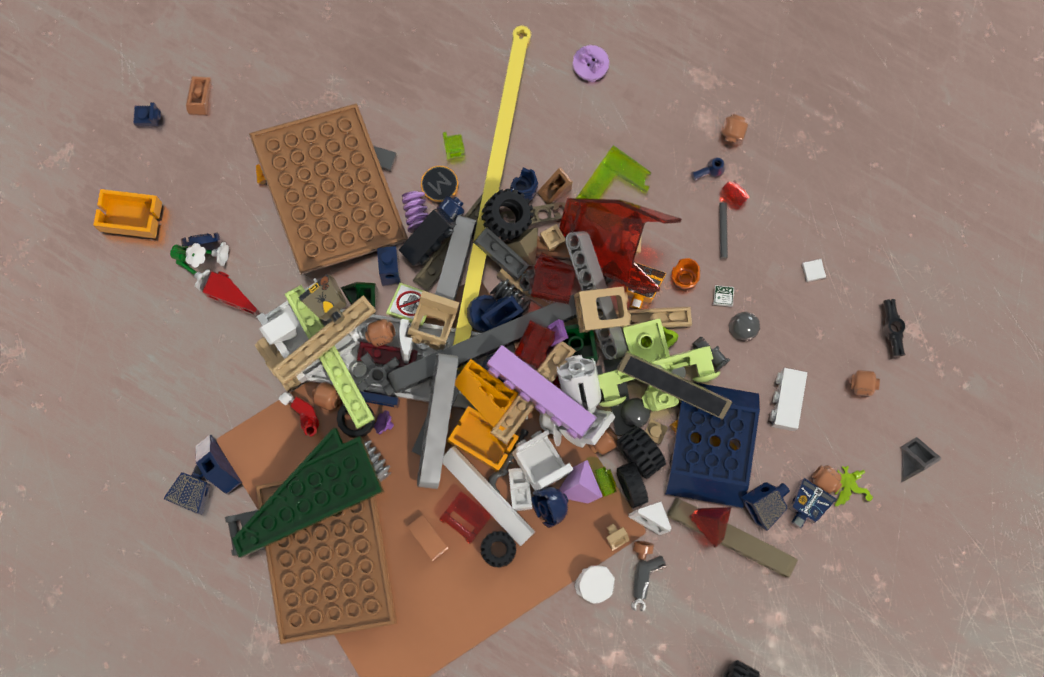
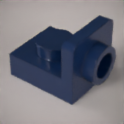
(147, 115)

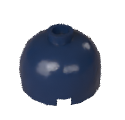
(551, 505)

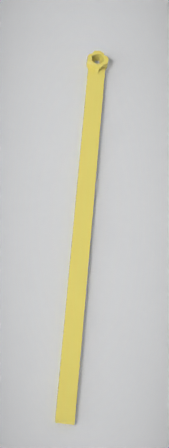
(493, 176)

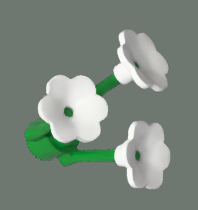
(195, 256)

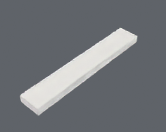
(487, 496)

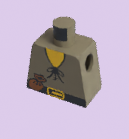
(325, 299)

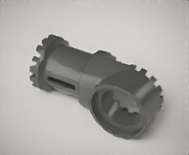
(719, 359)

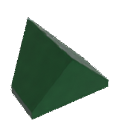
(358, 289)

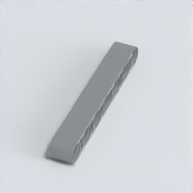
(581, 250)
(437, 421)

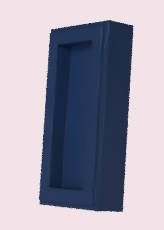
(380, 399)

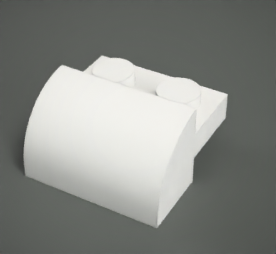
(602, 422)

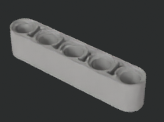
(456, 257)

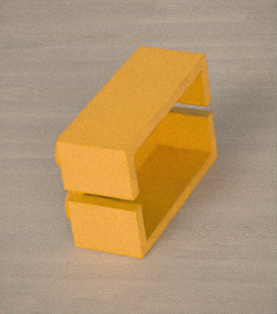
(127, 213)
(477, 441)

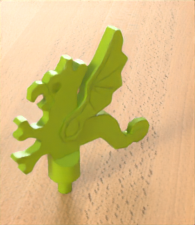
(848, 482)

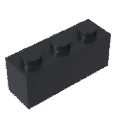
(428, 237)

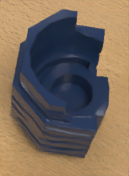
(526, 183)

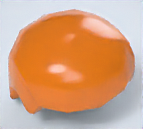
(686, 273)

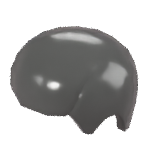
(744, 326)
(635, 413)

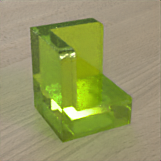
(453, 146)

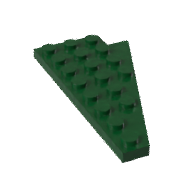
(320, 487)

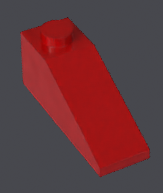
(224, 290)

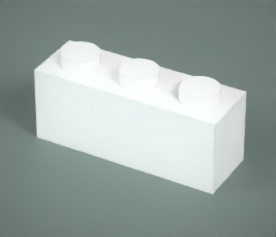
(788, 399)

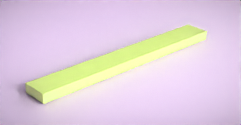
(332, 362)

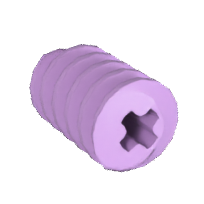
(414, 209)

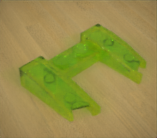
(614, 163)

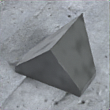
(916, 458)

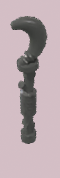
(503, 471)

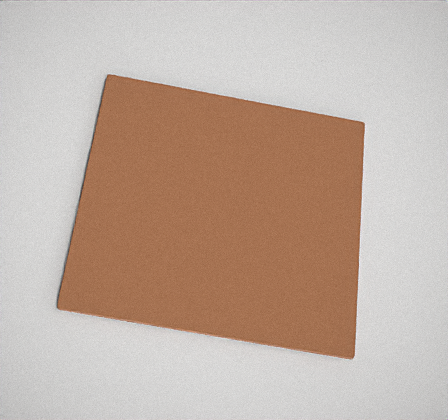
(458, 597)

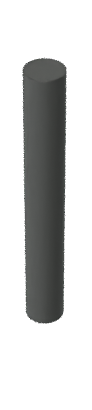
(723, 231)

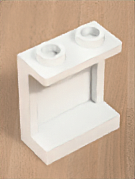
(540, 461)

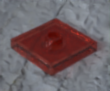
(553, 282)

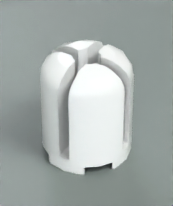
(585, 375)

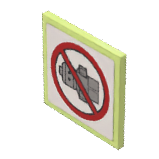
(405, 303)

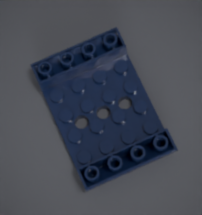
(710, 471)

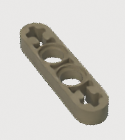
(536, 220)

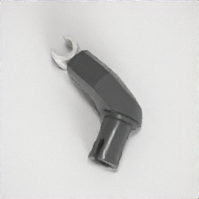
(641, 579)

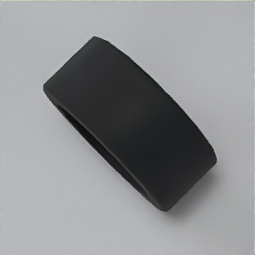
(353, 433)

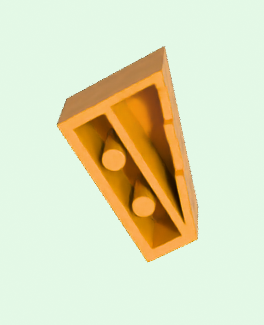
(485, 392)

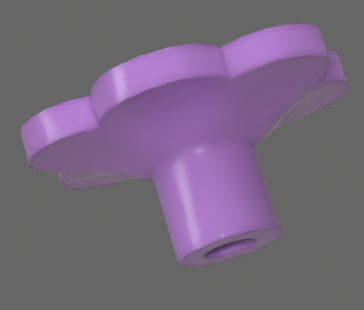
(383, 422)

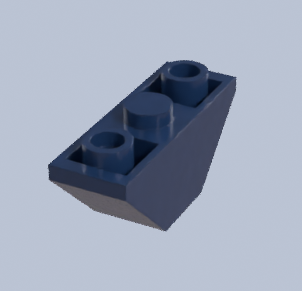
(215, 465)

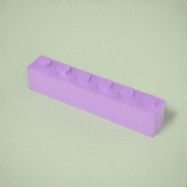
(541, 392)

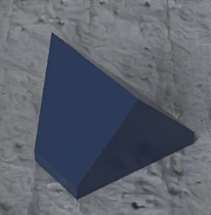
(502, 311)

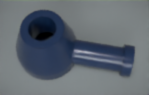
(710, 169)

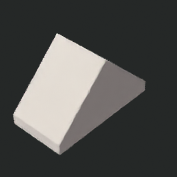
(279, 329)
(653, 518)

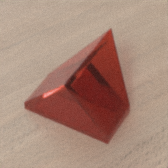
(712, 523)

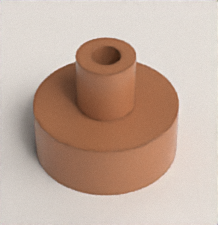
(643, 549)

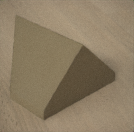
(525, 245)

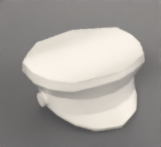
(595, 584)

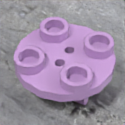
(596, 69)

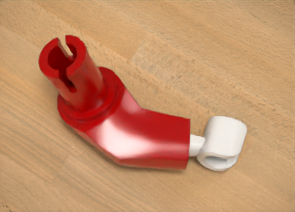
(308, 417)

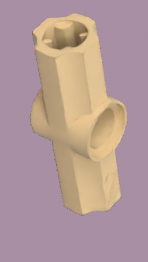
(273, 357)

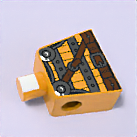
(637, 297)

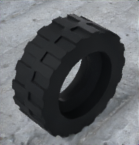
(632, 485)

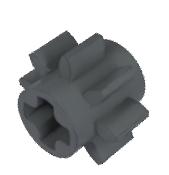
(527, 281)

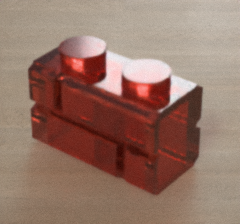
(535, 344)

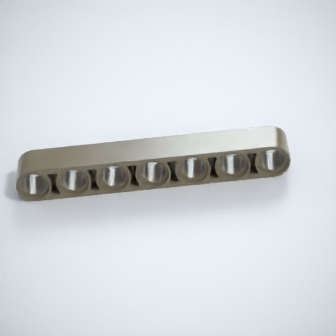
(739, 541)

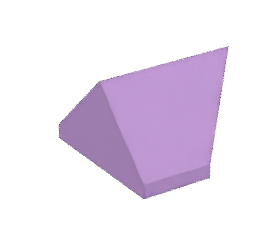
(581, 484)

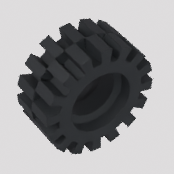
(510, 549)

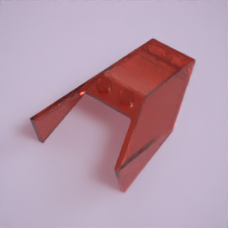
(615, 235)

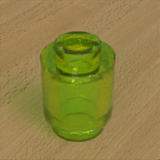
(605, 481)

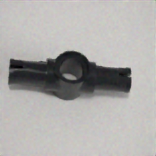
(893, 318)

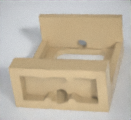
(438, 308)
(587, 309)

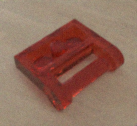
(469, 512)

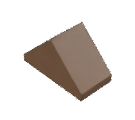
(555, 187)

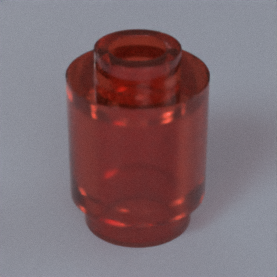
(735, 193)

